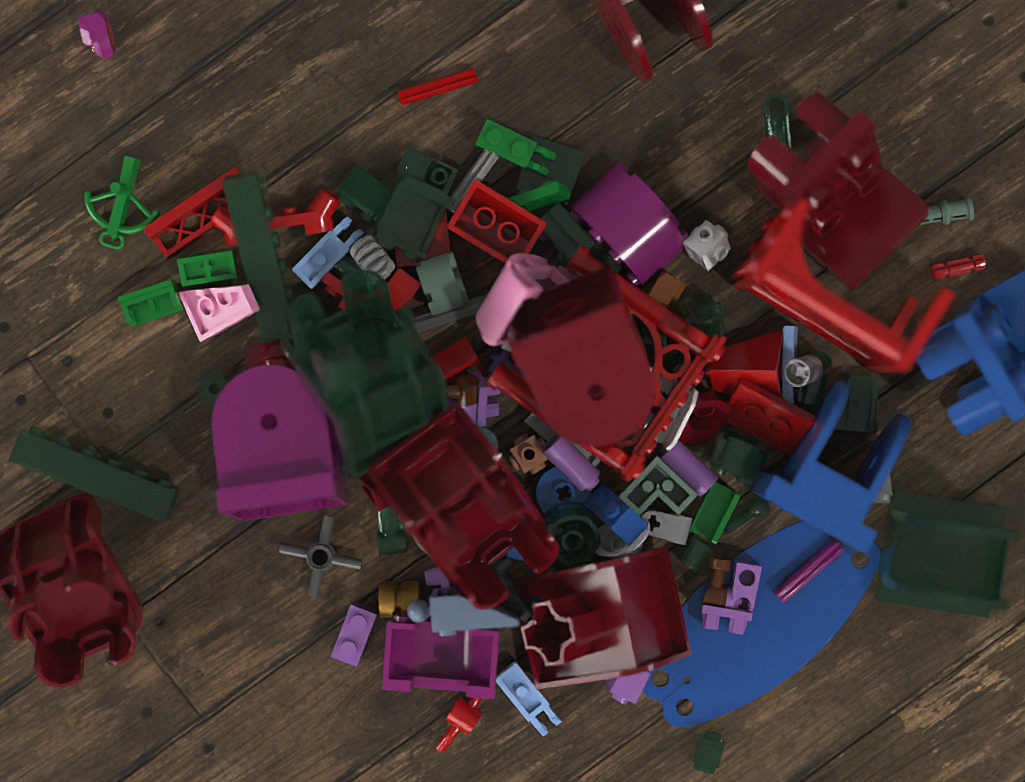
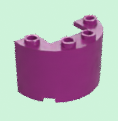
(630, 223)
(431, 661)

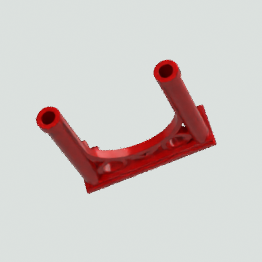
(653, 316)

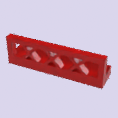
(185, 210)

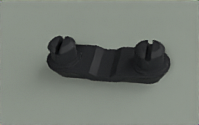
(516, 599)

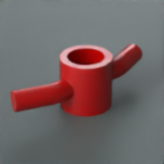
(462, 717)

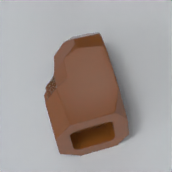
(666, 289)

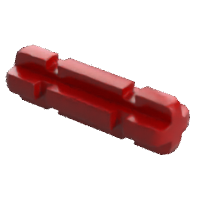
(958, 266)

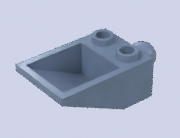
(454, 612)

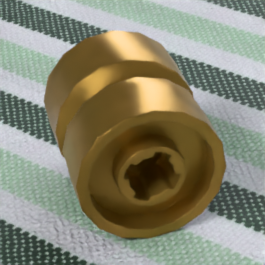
(397, 598)

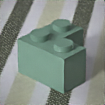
(657, 481)

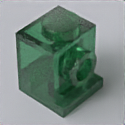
(209, 378)

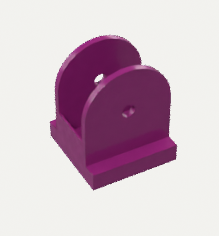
(277, 468)

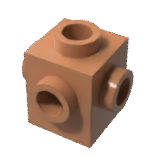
(523, 443)

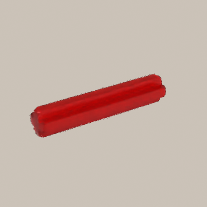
(437, 86)

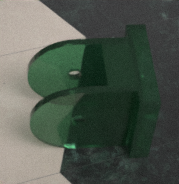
(944, 555)

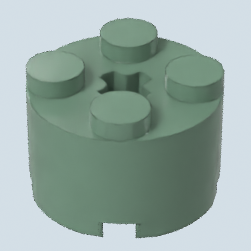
(442, 283)

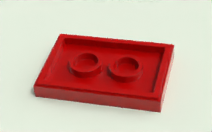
(768, 416)

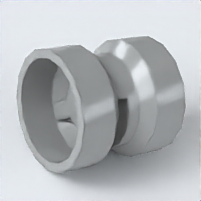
(797, 370)

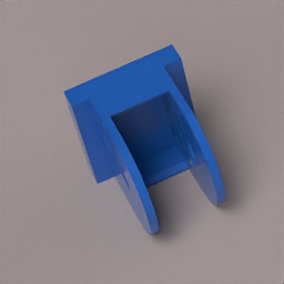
(825, 496)

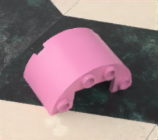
(520, 279)

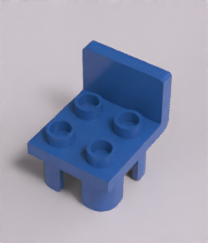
(994, 334)

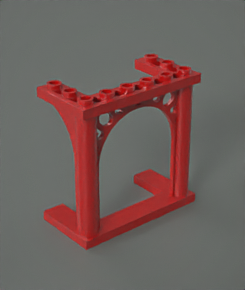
(782, 279)

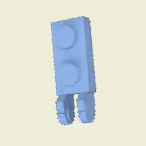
(325, 254)
(525, 696)

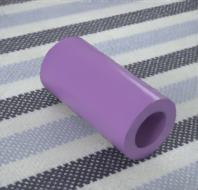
(571, 463)
(688, 468)

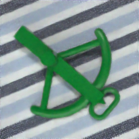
(124, 193)

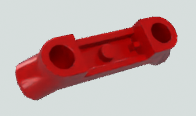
(316, 217)

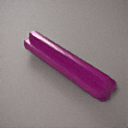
(809, 570)

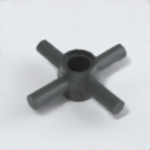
(319, 568)

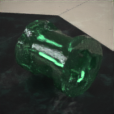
(694, 554)

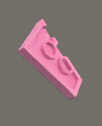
(217, 308)

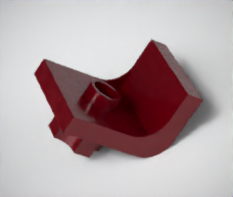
(604, 620)

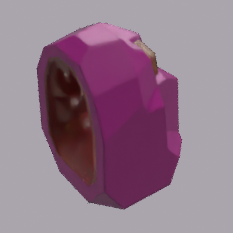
(98, 34)

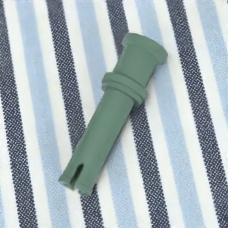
(950, 211)

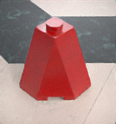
(754, 360)

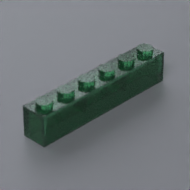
(259, 252)
(94, 474)

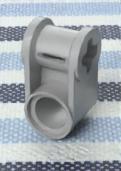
(669, 525)

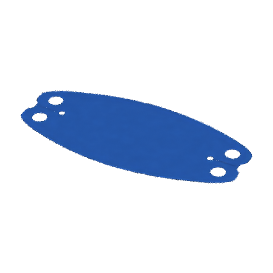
(780, 639)

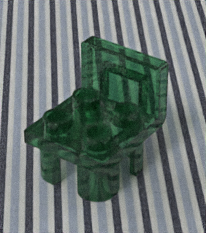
(365, 369)

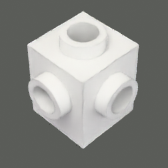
(707, 245)

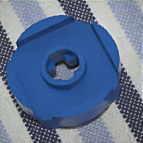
(546, 490)

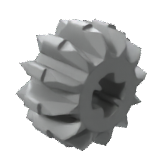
(372, 256)

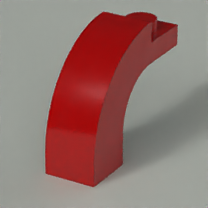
(402, 288)

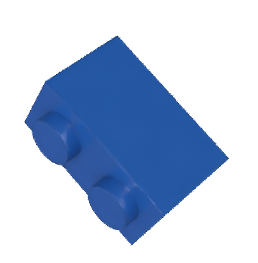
(616, 514)

